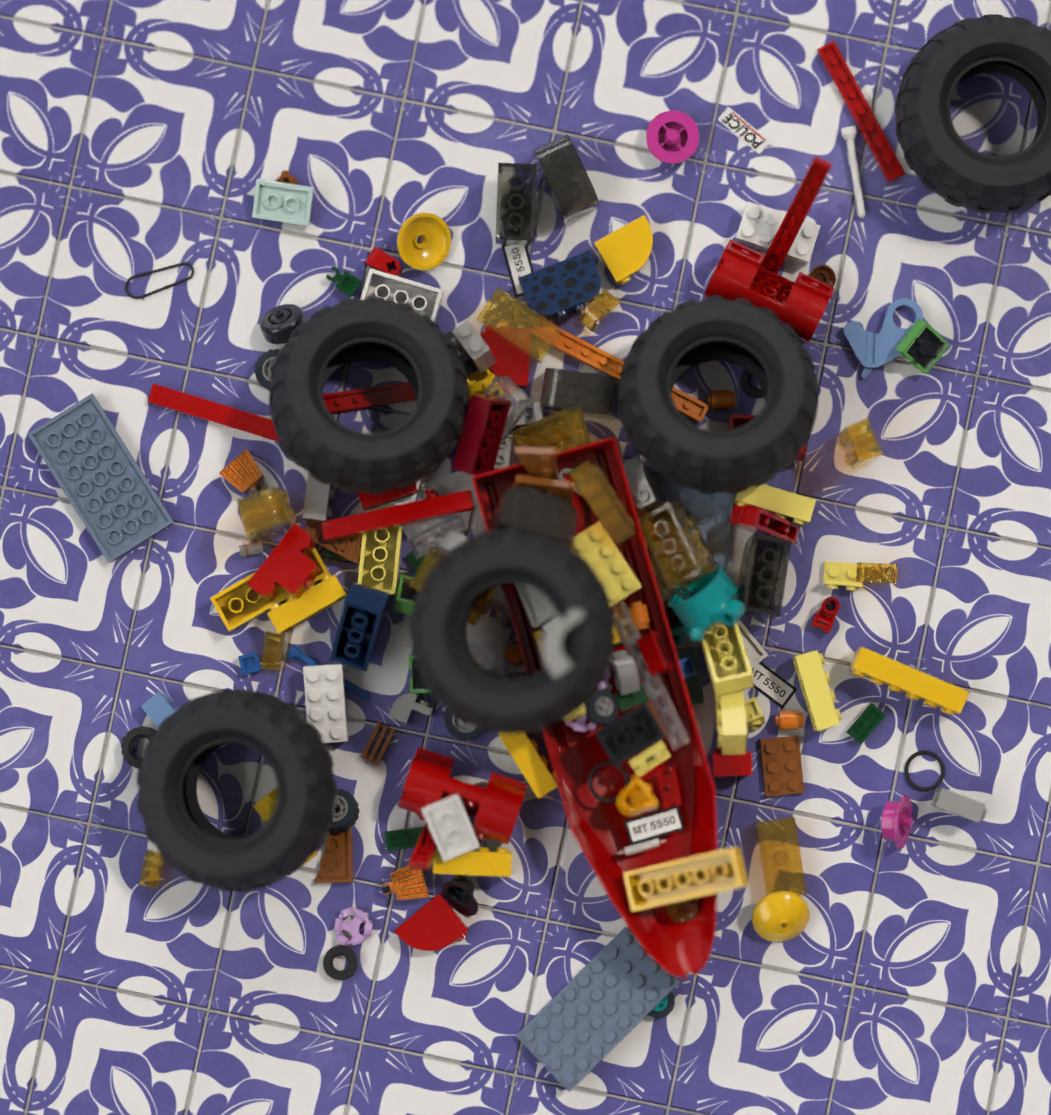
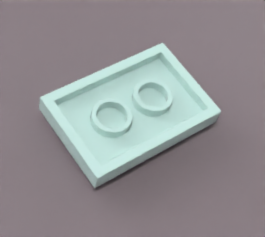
(283, 202)

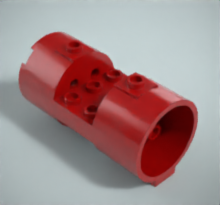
(795, 303)
(494, 807)

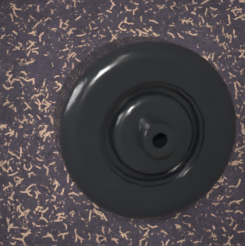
(280, 323)

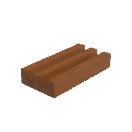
(385, 728)

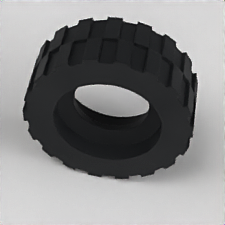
(128, 744)

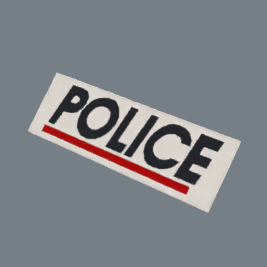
(744, 130)

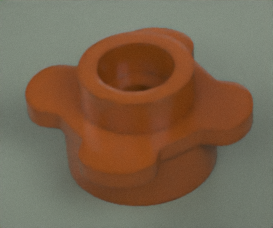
(286, 176)

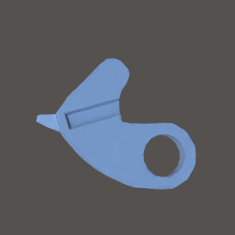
(878, 349)

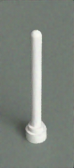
(849, 135)

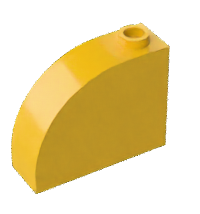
(626, 249)

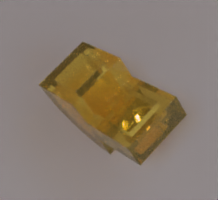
(598, 310)
(877, 573)
(273, 650)
(152, 869)

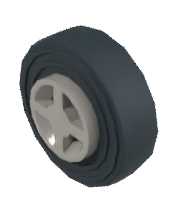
(607, 704)

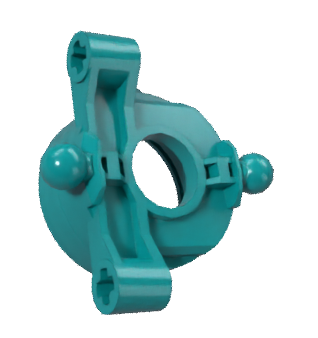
(709, 605)

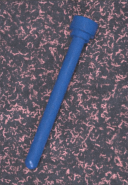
(296, 653)

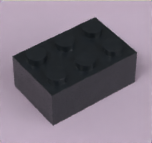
(629, 734)

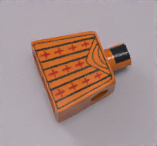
(244, 473)
(407, 884)

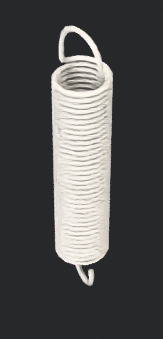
(641, 846)

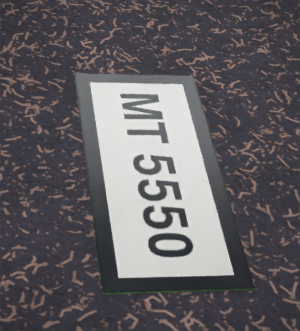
(517, 263)
(772, 685)
(654, 825)

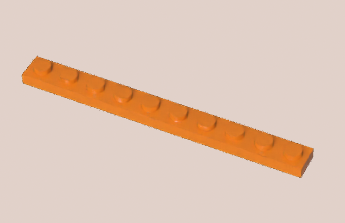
(612, 366)

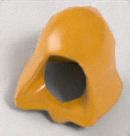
(636, 798)

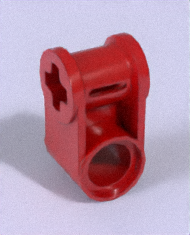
(382, 261)
(825, 616)

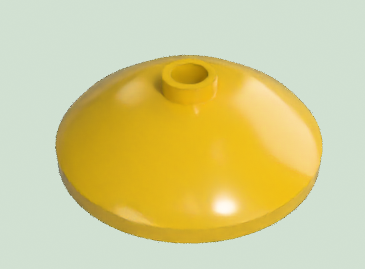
(433, 245)
(779, 909)

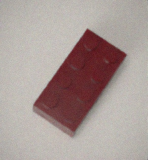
(481, 434)

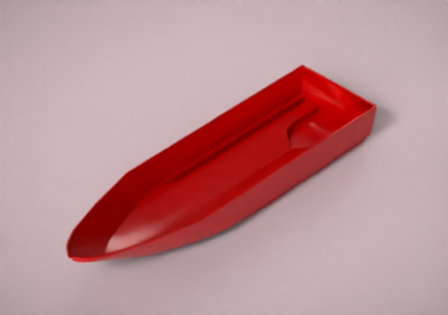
(574, 754)

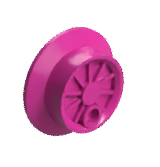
(672, 137)
(897, 821)

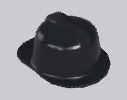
(460, 894)

